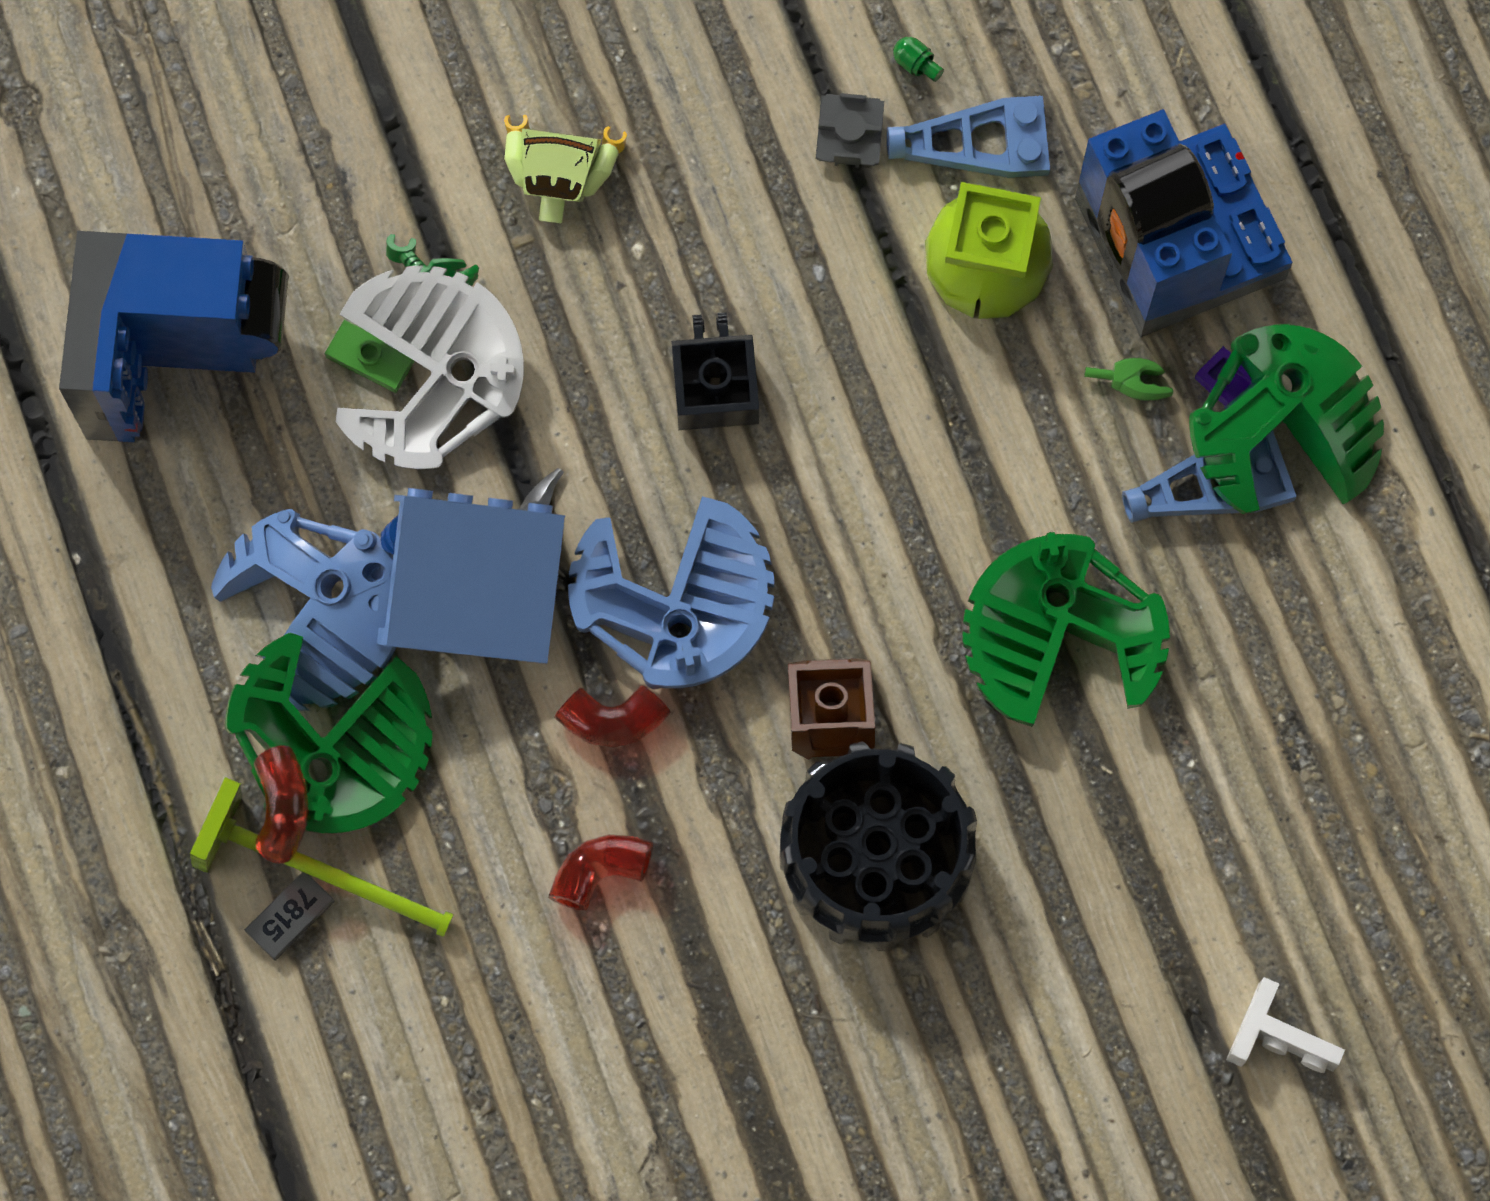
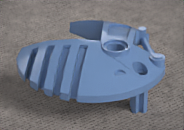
(715, 593)
(337, 632)

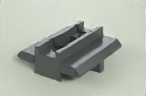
(850, 129)

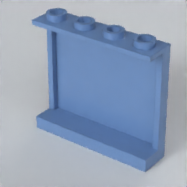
(473, 577)

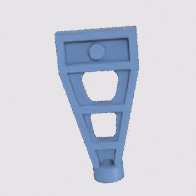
(1024, 136)
(1269, 475)

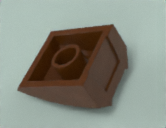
(830, 706)

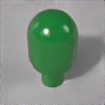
(916, 58)

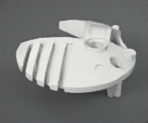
(436, 325)

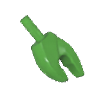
(1127, 379)

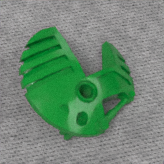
(1323, 411)
(1020, 632)
(366, 754)

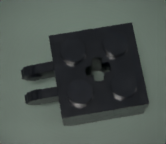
(723, 357)

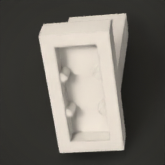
(1280, 1036)

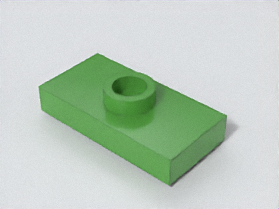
(368, 356)

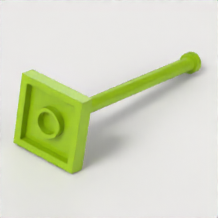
(221, 827)

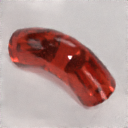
(615, 724)
(285, 804)
(595, 861)

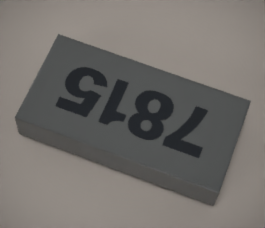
(289, 915)

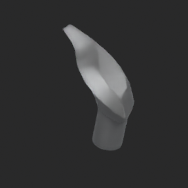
(543, 490)

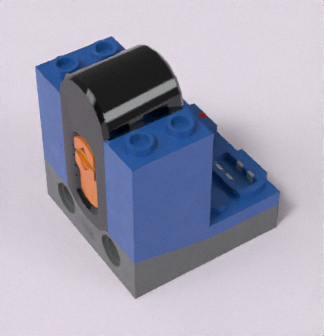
(1177, 220)
(161, 306)

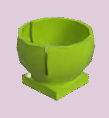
(989, 249)

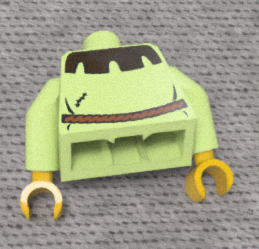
(558, 165)

